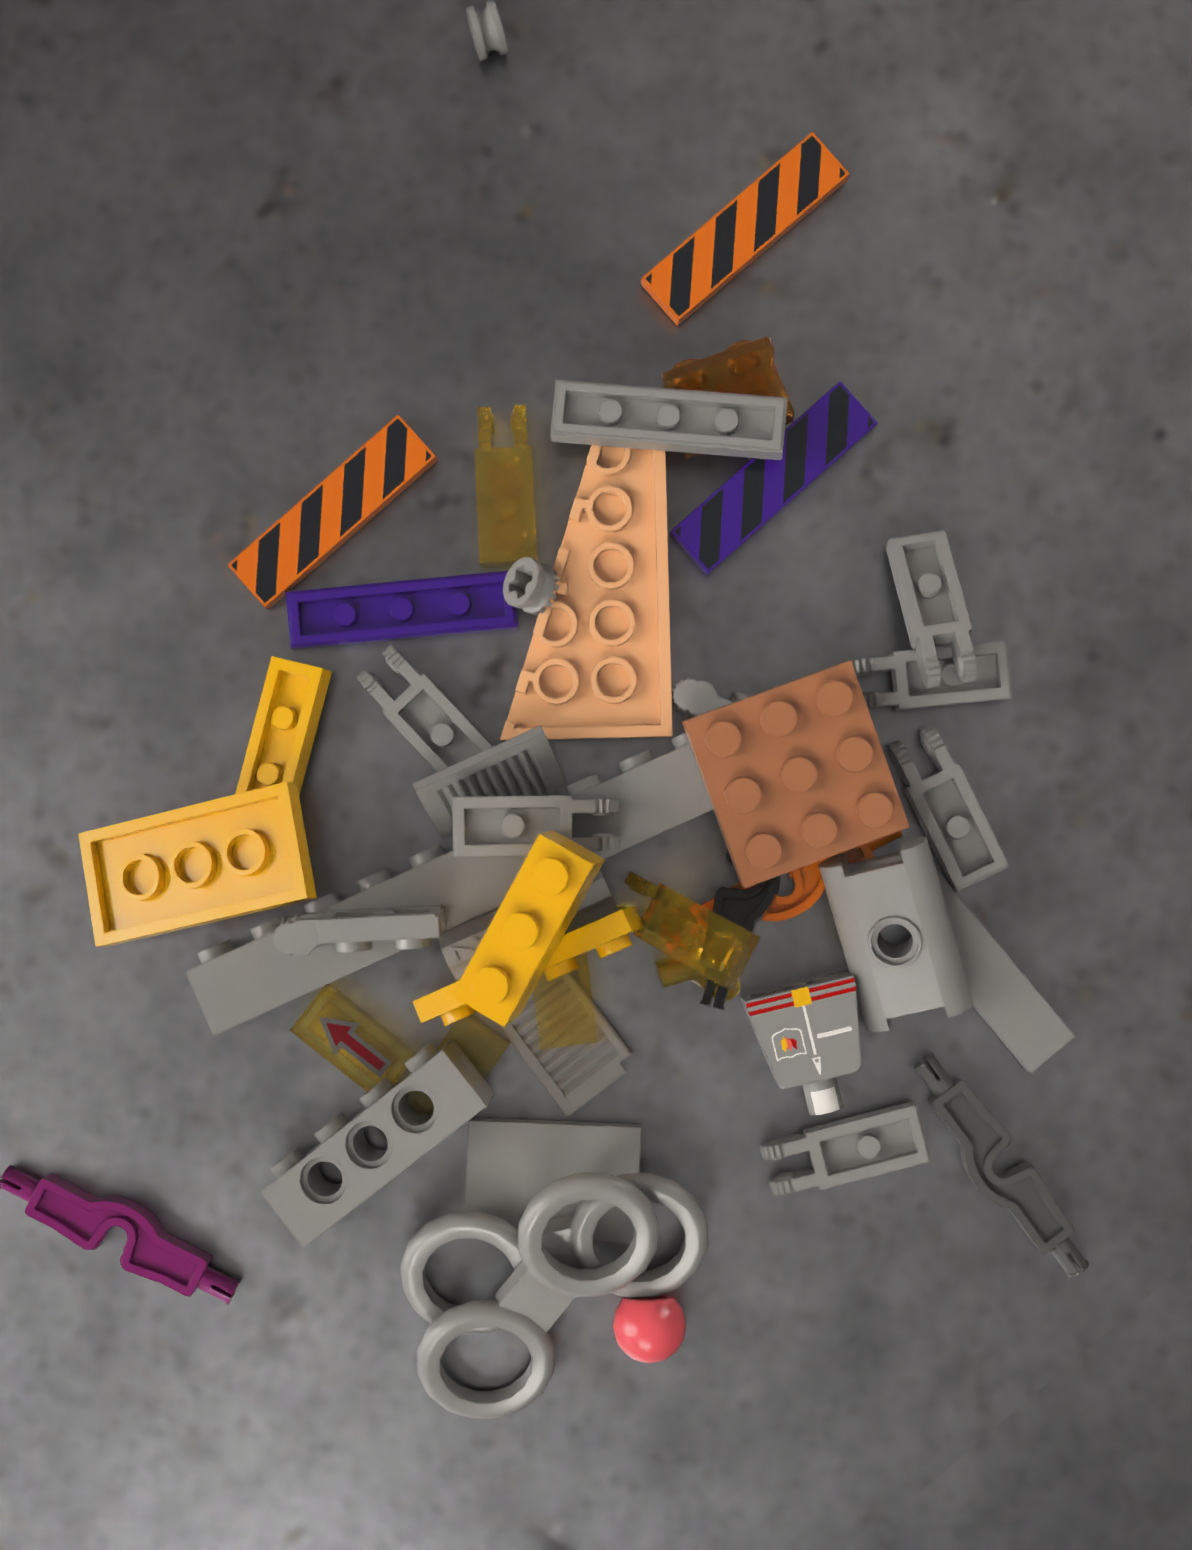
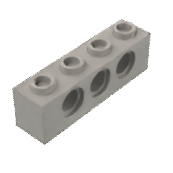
(313, 1204)

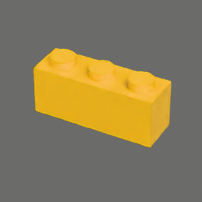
(528, 927)

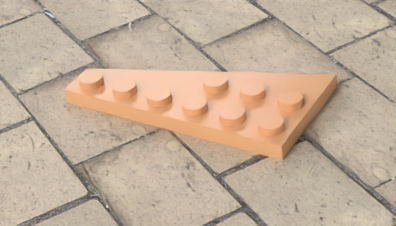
(605, 641)

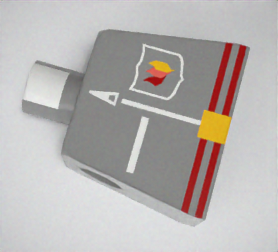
(809, 1035)

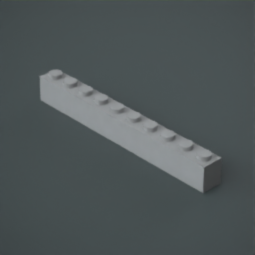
(255, 978)

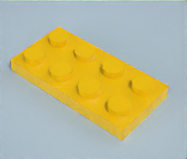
(197, 865)

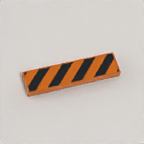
(744, 228)
(332, 512)

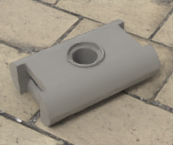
(890, 976)

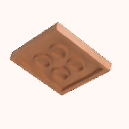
(796, 774)

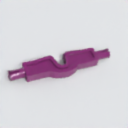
(148, 1247)

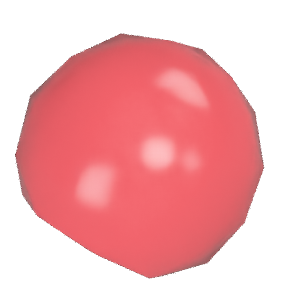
(649, 1327)

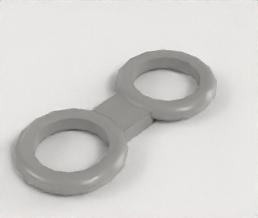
(566, 1239)
(537, 1295)

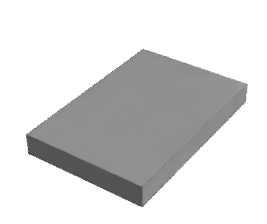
(521, 1156)

